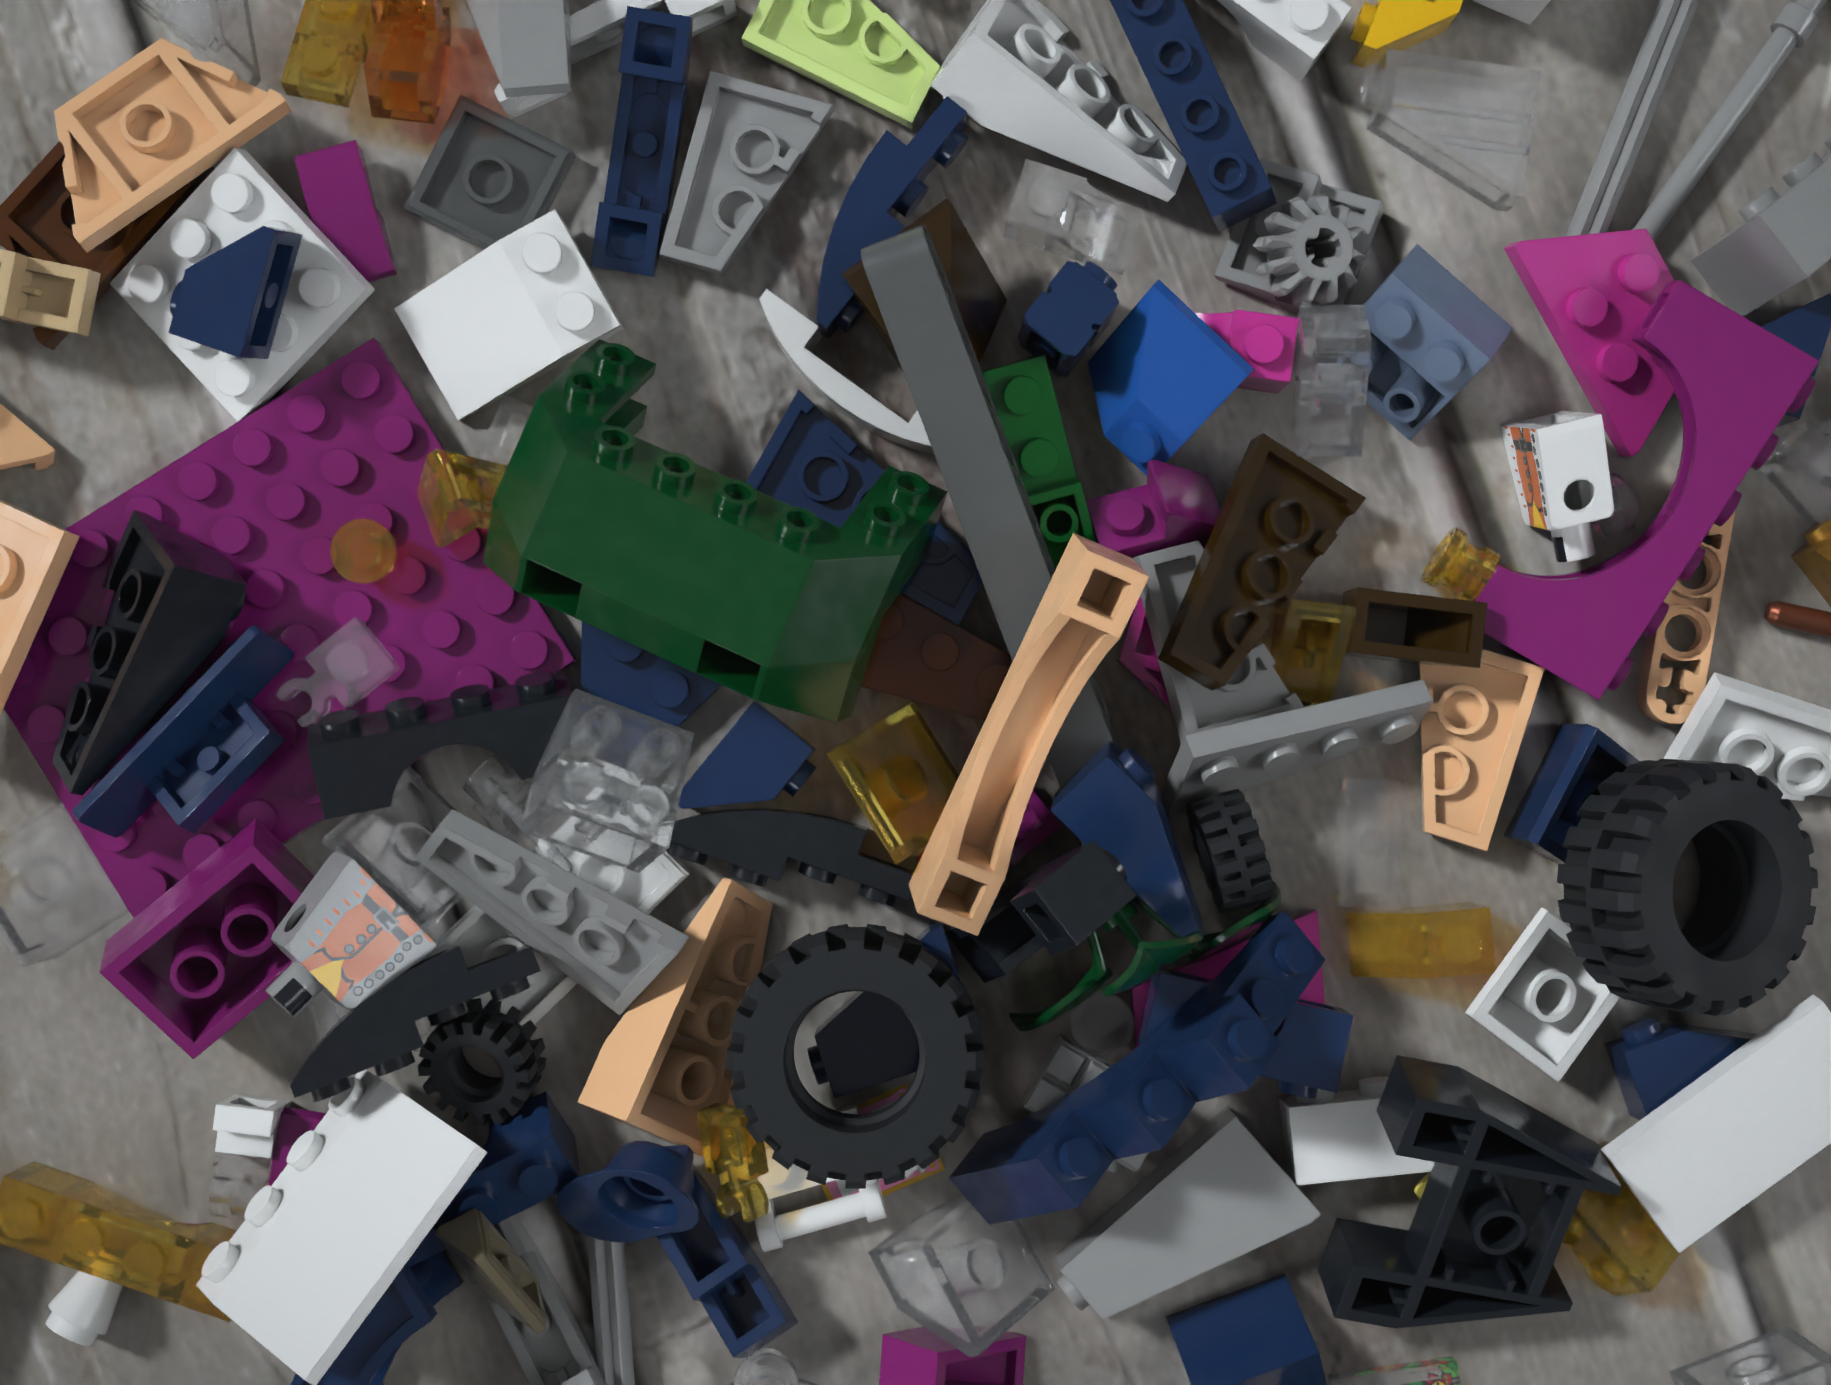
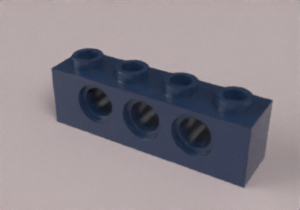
(1196, 108)

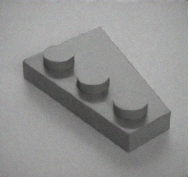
(1251, 691)

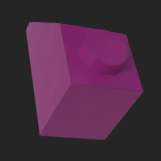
(926, 1359)

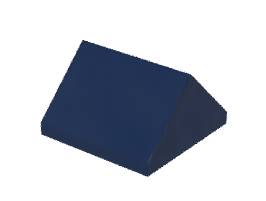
(1567, 776)
(1248, 1339)

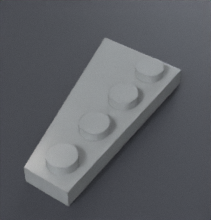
(1290, 741)

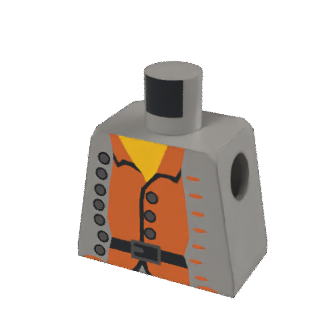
(344, 939)

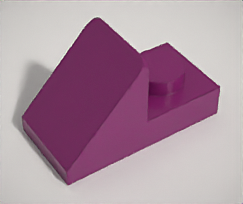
(1165, 513)

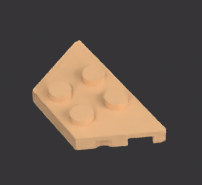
(152, 133)

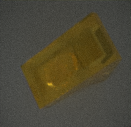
(457, 494)

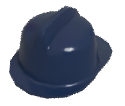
(636, 1195)

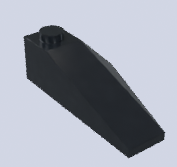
(160, 626)

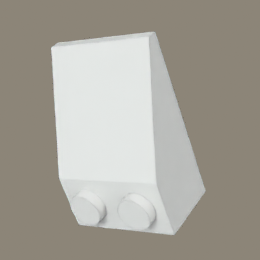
(508, 315)

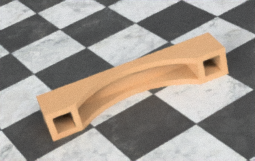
(1062, 648)

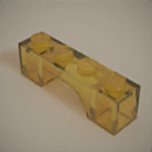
(77, 1227)

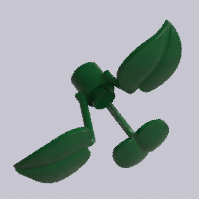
(1147, 957)

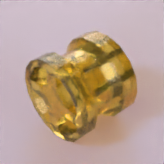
(1460, 566)

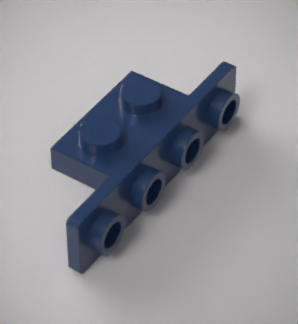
(198, 747)

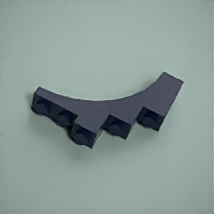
(1140, 1101)

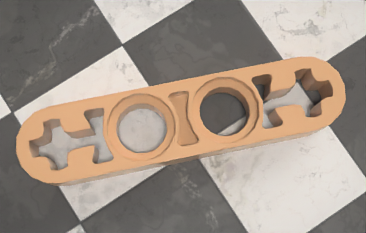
(1701, 609)

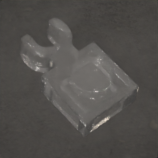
(346, 668)

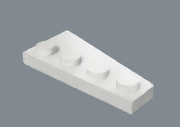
(1760, 731)

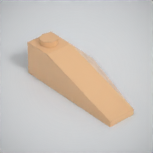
(675, 1036)

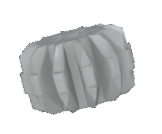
(1331, 244)

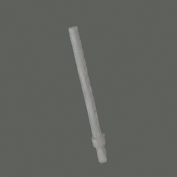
(1788, 30)

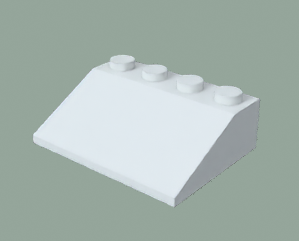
(338, 1223)

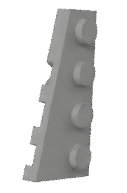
(566, 920)

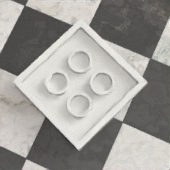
(220, 211)

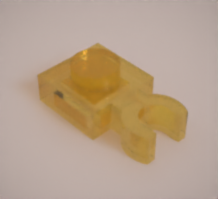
(736, 1159)

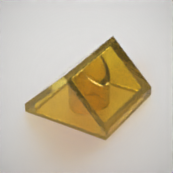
(897, 779)

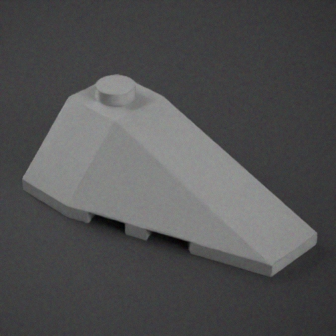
(526, 43)

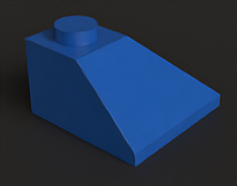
(1161, 377)

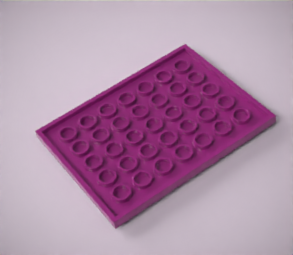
(271, 503)

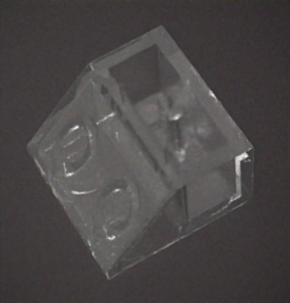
(609, 783)

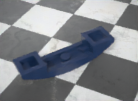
(644, 141)

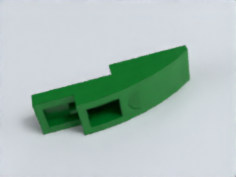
(1040, 448)

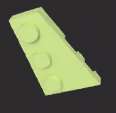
(848, 50)

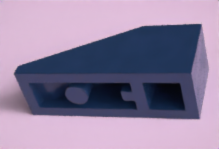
(1124, 814)
(1664, 1058)

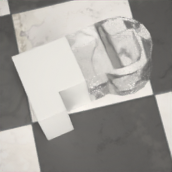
(242, 1151)

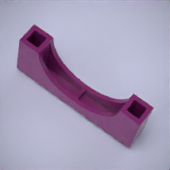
(1731, 396)

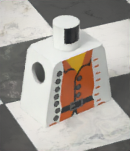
(1561, 477)

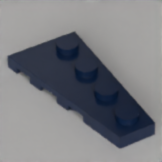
(826, 472)

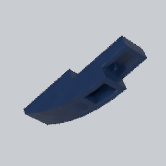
(884, 186)

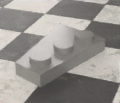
(735, 166)

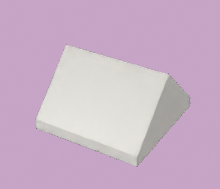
(1542, 998)

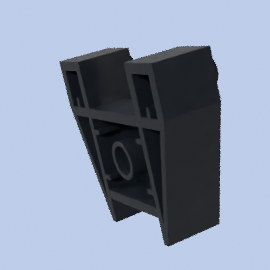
(1487, 1214)

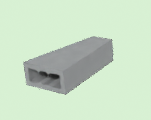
(1183, 1219)

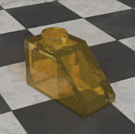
(1421, 941)

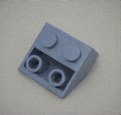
(1425, 341)

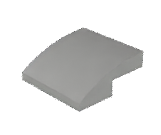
(1241, 258)

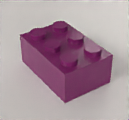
(206, 944)

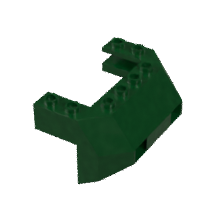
(698, 558)

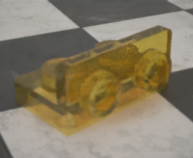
(1618, 1241)

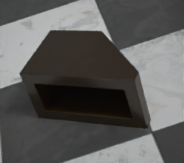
(1415, 628)

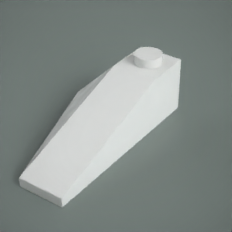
(1032, 87)

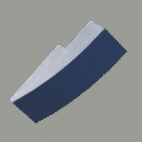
(727, 1277)

